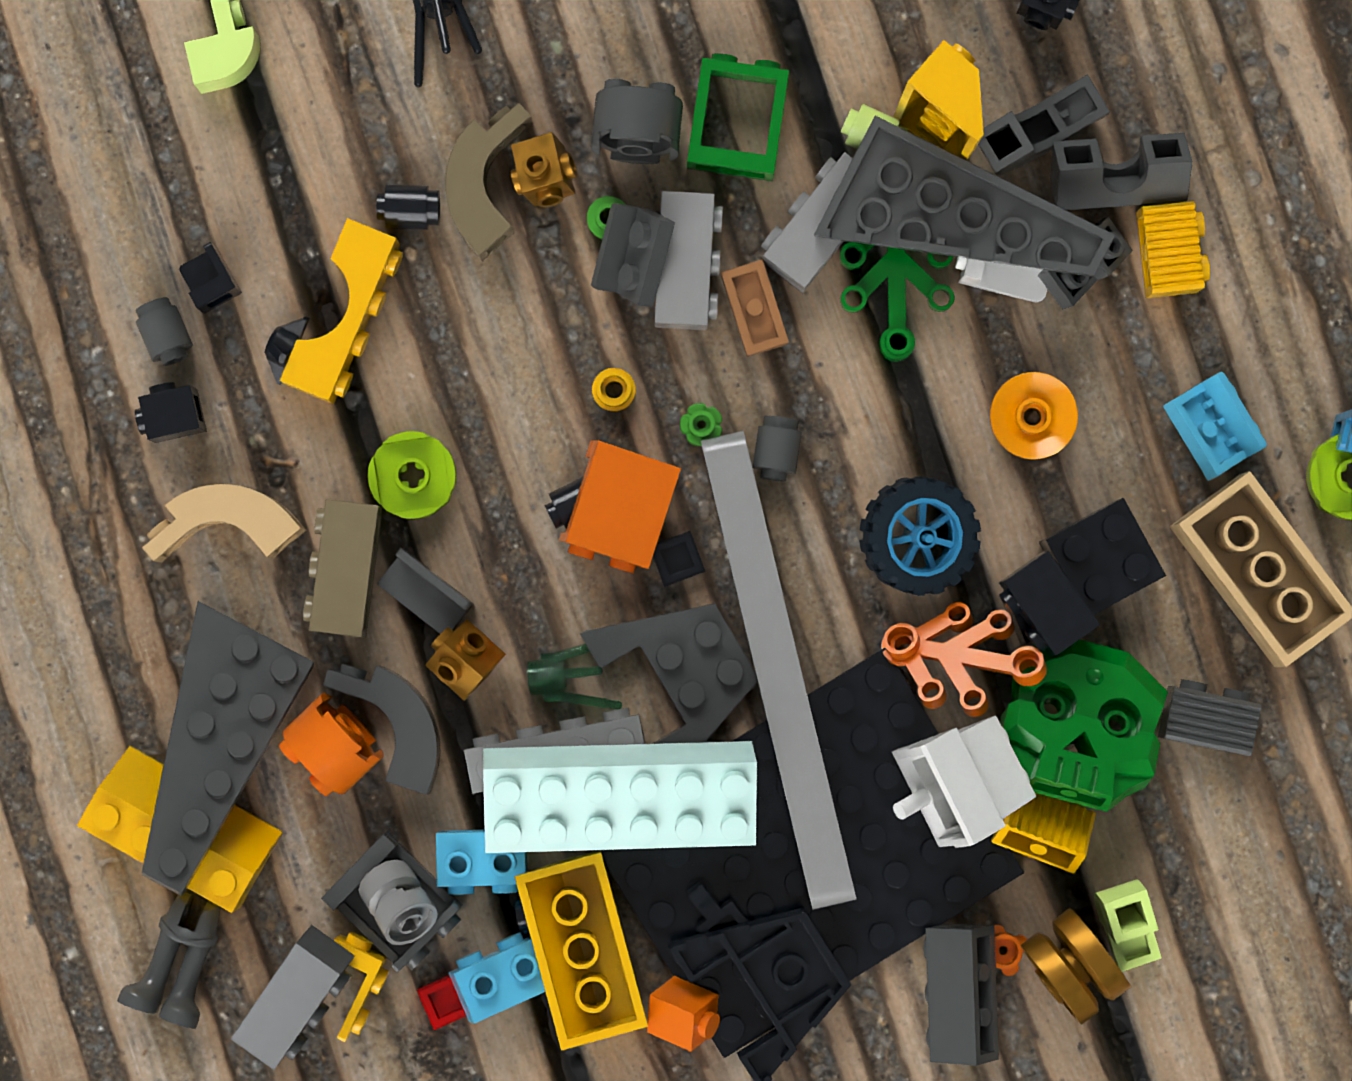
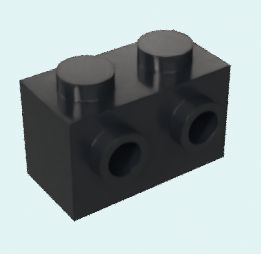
(1047, 604)

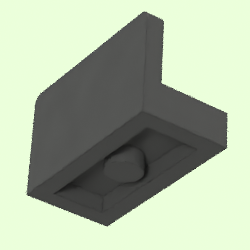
(424, 592)

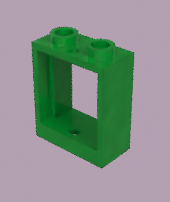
(731, 161)

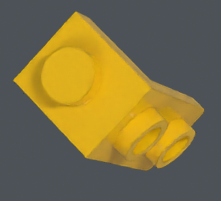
(372, 964)

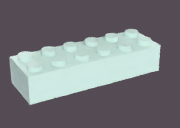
(619, 796)

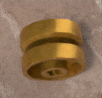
(1076, 965)

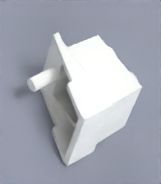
(963, 782)

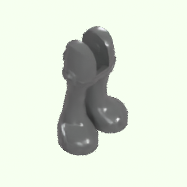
(148, 992)

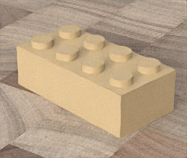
(1263, 570)

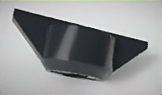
(281, 345)

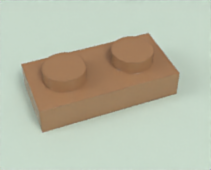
(754, 308)

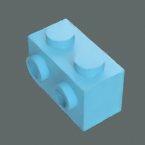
(464, 864)
(498, 979)

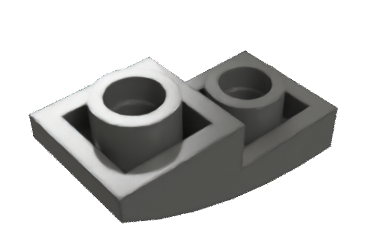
(1069, 288)

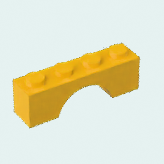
(323, 363)

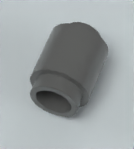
(163, 331)
(777, 448)

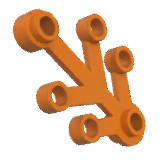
(959, 653)

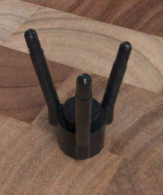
(438, 10)

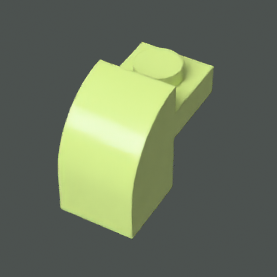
(225, 57)
(1128, 924)

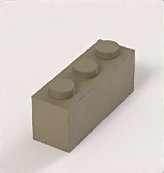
(343, 568)

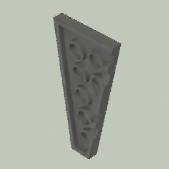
(224, 718)

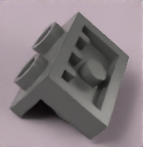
(633, 253)

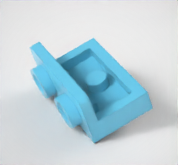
(1215, 425)

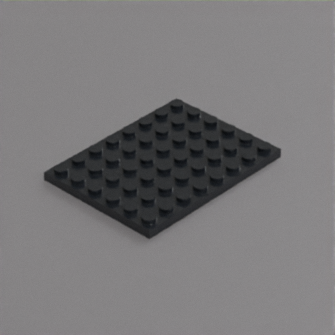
(894, 863)

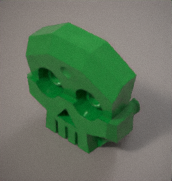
(1088, 689)

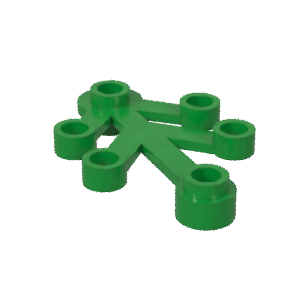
(894, 266)

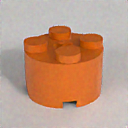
(330, 746)

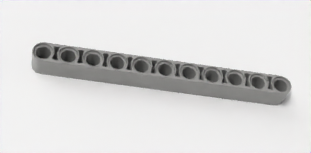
(778, 671)

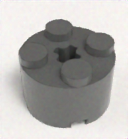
(637, 122)

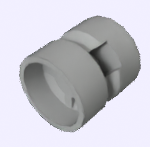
(397, 902)

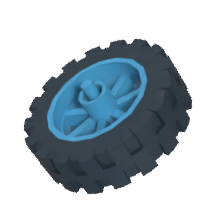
(958, 549)

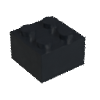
(1105, 556)

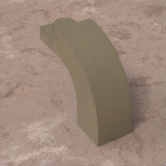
(466, 179)

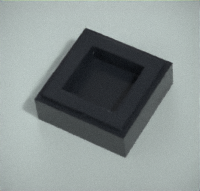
(677, 559)

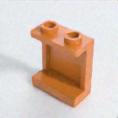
(620, 506)

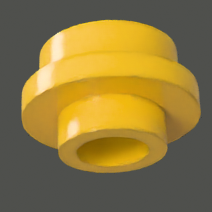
(609, 376)

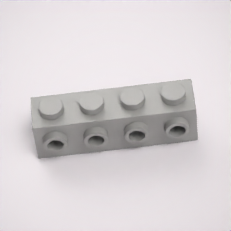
(616, 729)

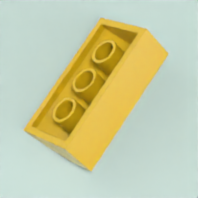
(944, 101)
(123, 818)
(581, 950)

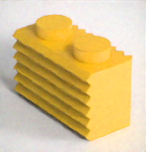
(1172, 249)
(1049, 832)

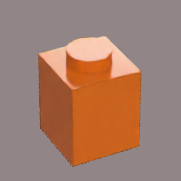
(683, 1013)

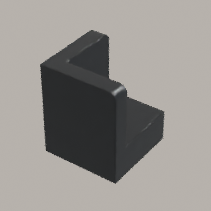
(209, 279)

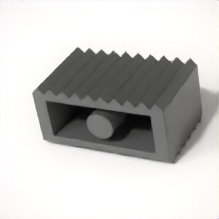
(1210, 719)

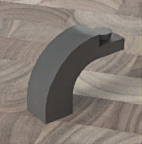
(1030, 134)
(413, 722)

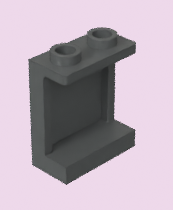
(346, 898)

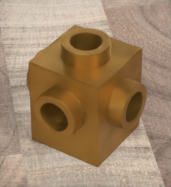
(543, 170)
(464, 658)

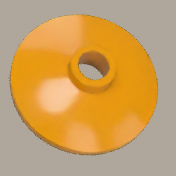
(1056, 415)

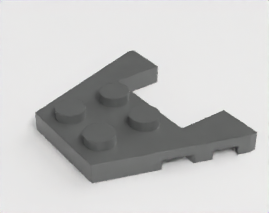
(692, 658)

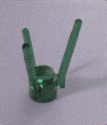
(548, 676)

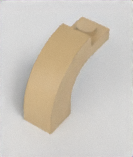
(258, 515)

